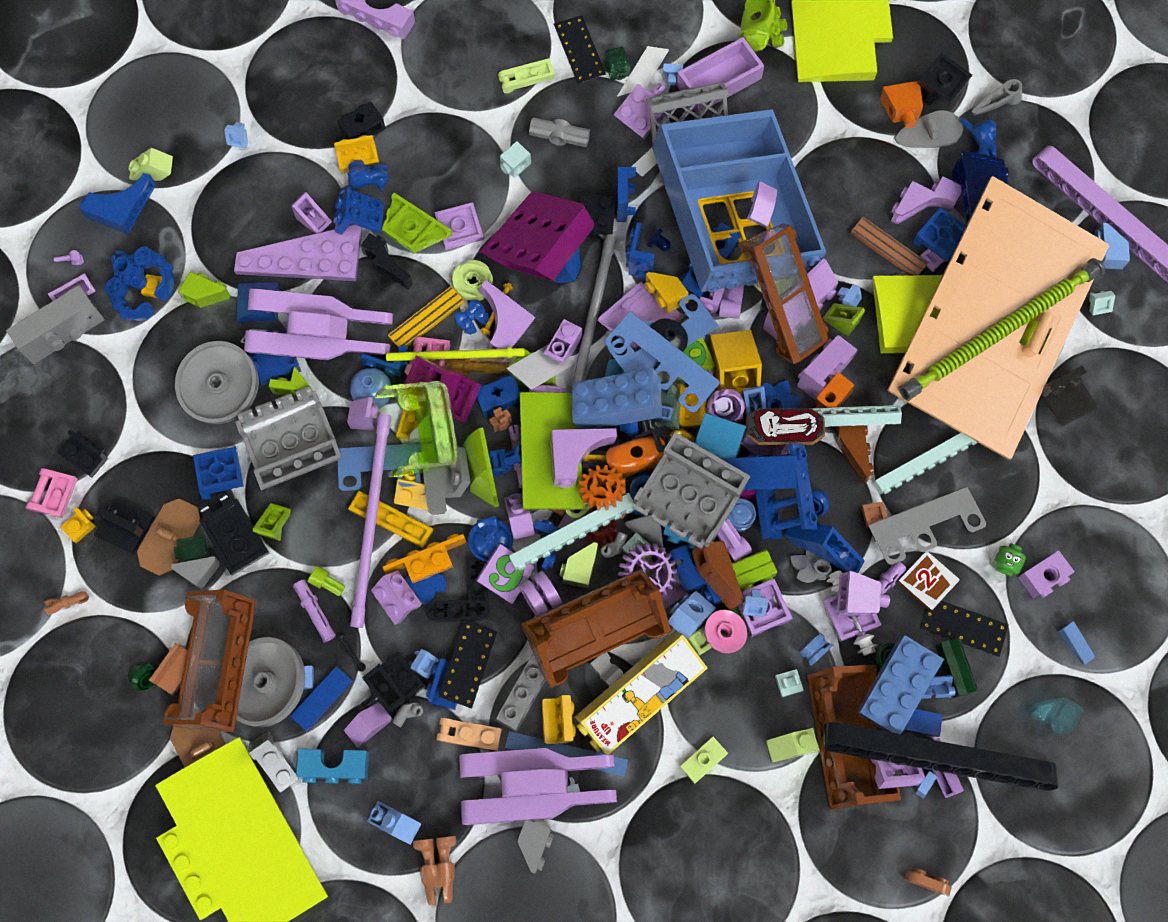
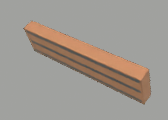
(888, 247)

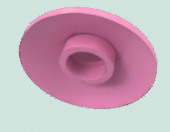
(733, 626)

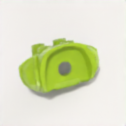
(767, 26)

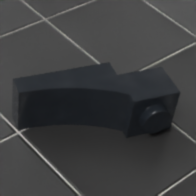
(376, 249)

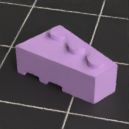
(824, 366)

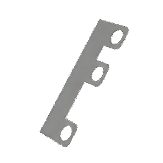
(920, 518)

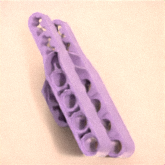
(311, 317)
(527, 774)

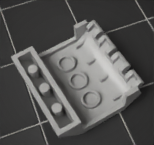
(288, 437)
(691, 491)

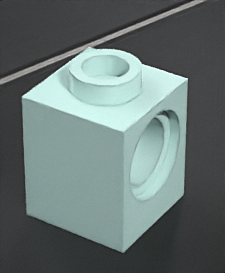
(515, 160)

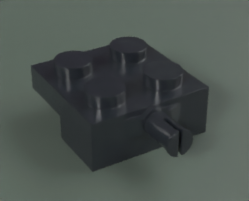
(601, 210)
(392, 684)

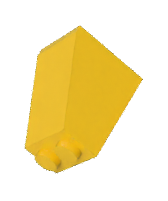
(736, 360)

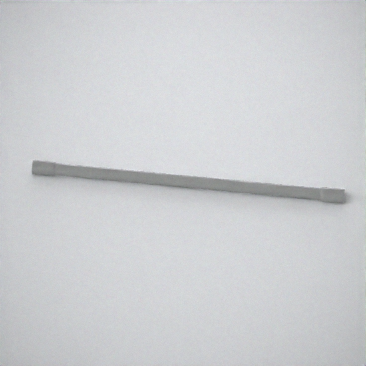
(607, 252)

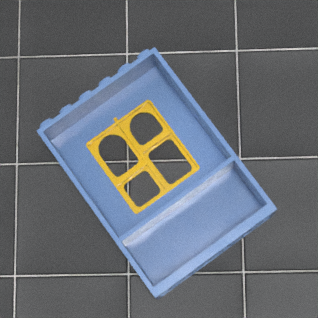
(722, 163)

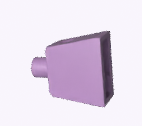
(860, 595)

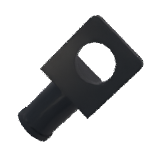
(650, 429)

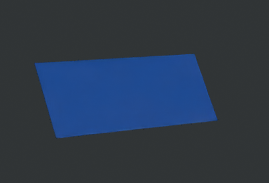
(767, 472)

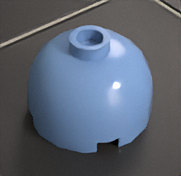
(367, 384)

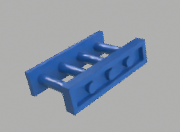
(769, 506)

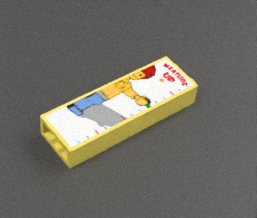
(640, 693)

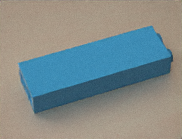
(722, 440)

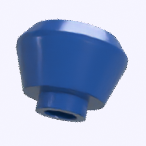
(820, 501)

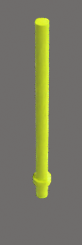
(458, 354)

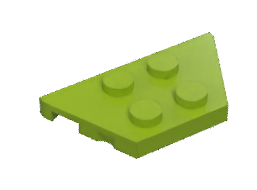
(412, 226)

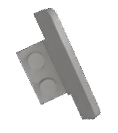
(446, 483)

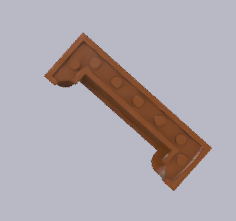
(596, 625)
(836, 698)

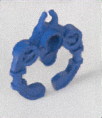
(130, 272)

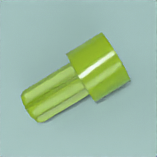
(321, 578)

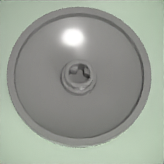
(216, 382)
(270, 682)

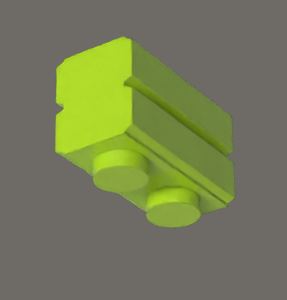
(754, 570)

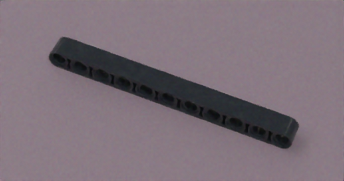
(940, 756)

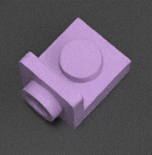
(713, 303)

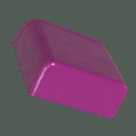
(540, 235)

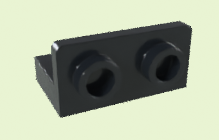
(82, 454)

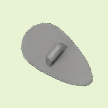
(932, 131)

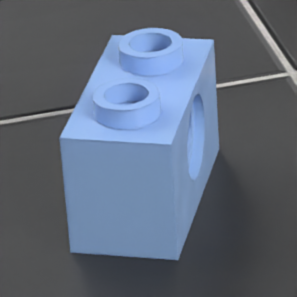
(690, 614)

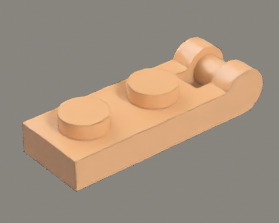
(469, 734)

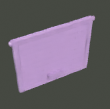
(642, 305)

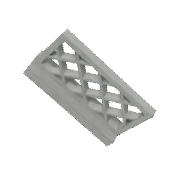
(689, 98)

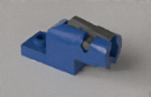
(688, 575)

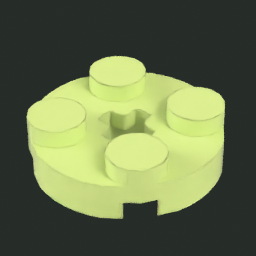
(467, 271)

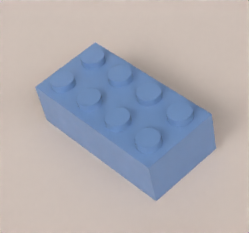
(617, 399)
(899, 685)

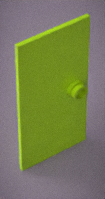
(538, 417)

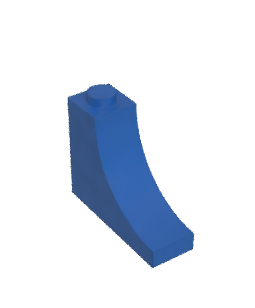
(119, 209)
(828, 545)

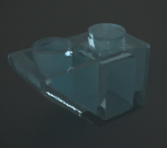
(1059, 713)

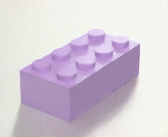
(733, 65)

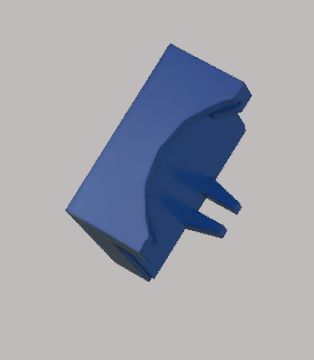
(624, 188)
(941, 234)
(274, 366)
(217, 471)

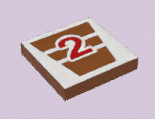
(928, 581)

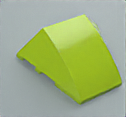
(480, 468)

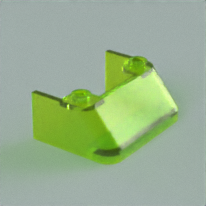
(434, 425)

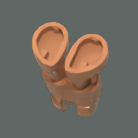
(437, 875)

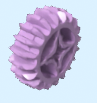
(662, 562)

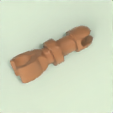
(55, 605)

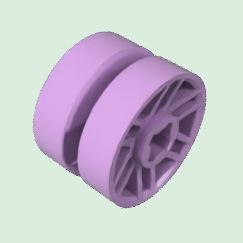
(540, 594)

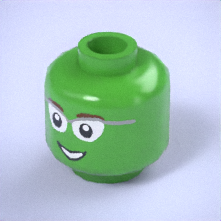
(1009, 560)

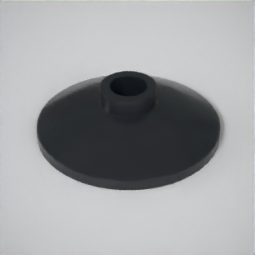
(679, 334)

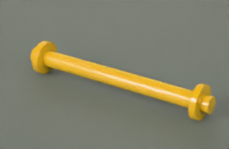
(485, 331)

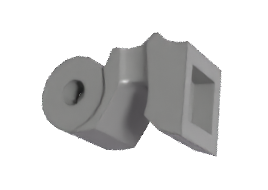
(608, 672)

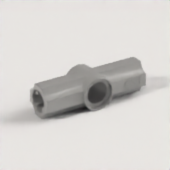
(559, 132)

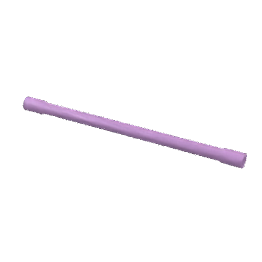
(358, 609)

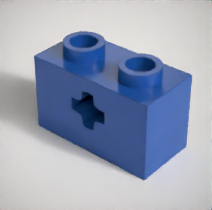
(503, 386)

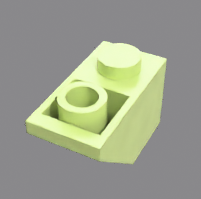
(153, 163)

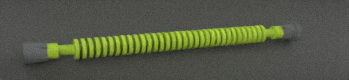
(1000, 330)

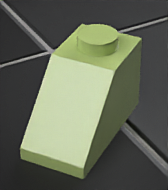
(580, 567)
(792, 745)

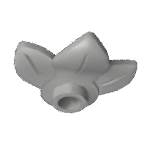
(809, 565)

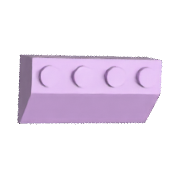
(823, 286)

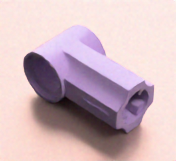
(736, 545)

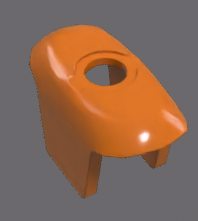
(621, 458)

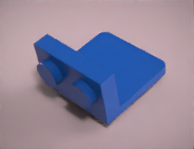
(358, 210)
(638, 261)

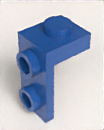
(390, 369)
(544, 529)

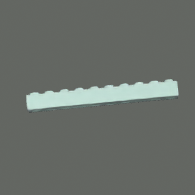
(861, 415)
(922, 462)
(569, 533)

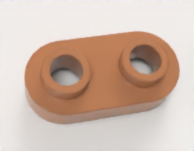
(936, 885)

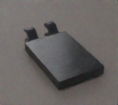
(232, 534)

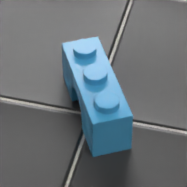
(352, 768)

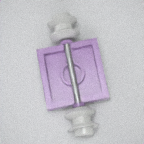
(851, 626)

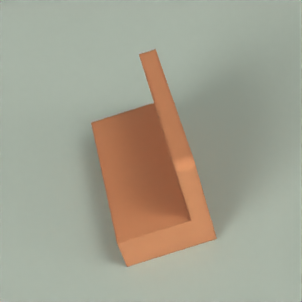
(171, 670)

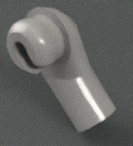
(615, 547)
(407, 711)

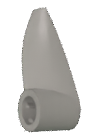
(1007, 93)

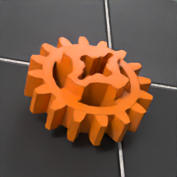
(602, 494)

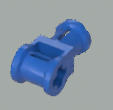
(503, 460)

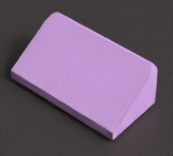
(82, 280)

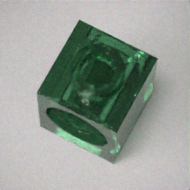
(616, 63)
(191, 548)

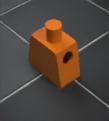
(903, 102)
(836, 390)

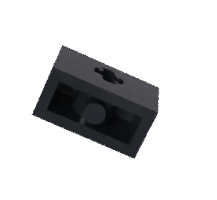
(362, 121)

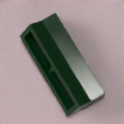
(957, 665)

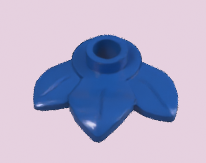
(781, 396)
(427, 587)

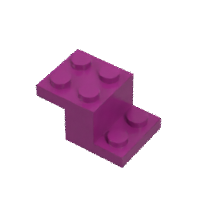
(461, 388)

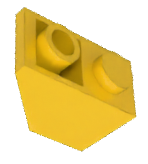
(666, 289)

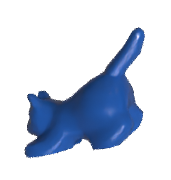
(984, 135)
(361, 176)

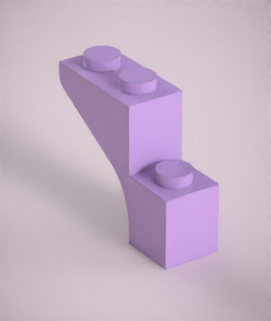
(919, 198)

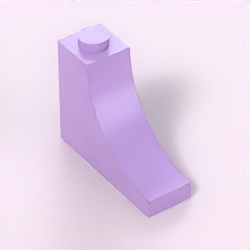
(510, 318)
(570, 448)

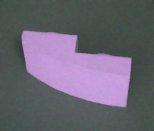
(763, 204)

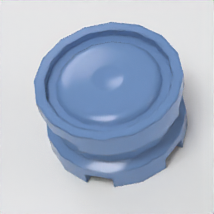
(742, 515)
(816, 649)

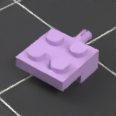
(635, 112)

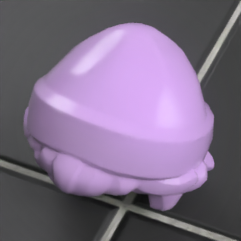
(726, 405)

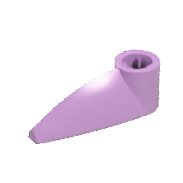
(731, 302)

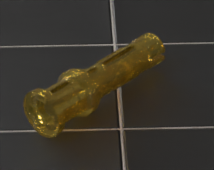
(488, 367)

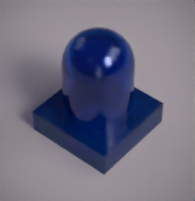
(660, 241)

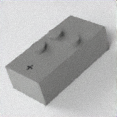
(55, 325)

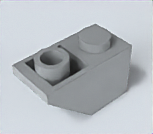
(533, 842)

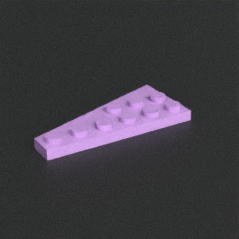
(311, 257)

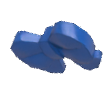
(474, 311)

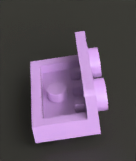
(395, 596)

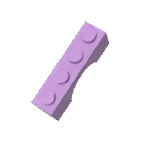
(394, 20)

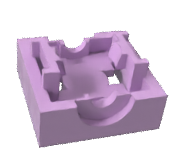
(773, 615)
(886, 777)

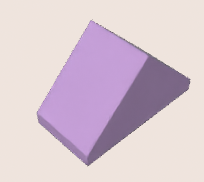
(310, 214)
(367, 724)

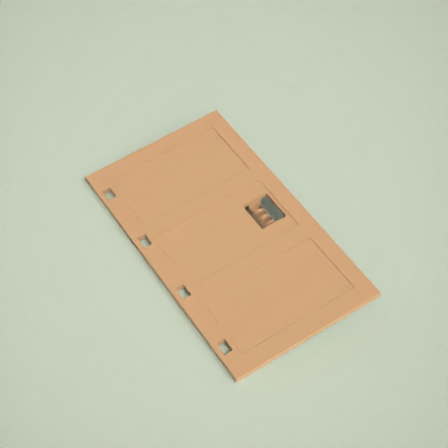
(1008, 261)

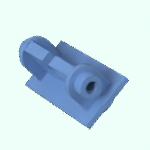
(940, 687)

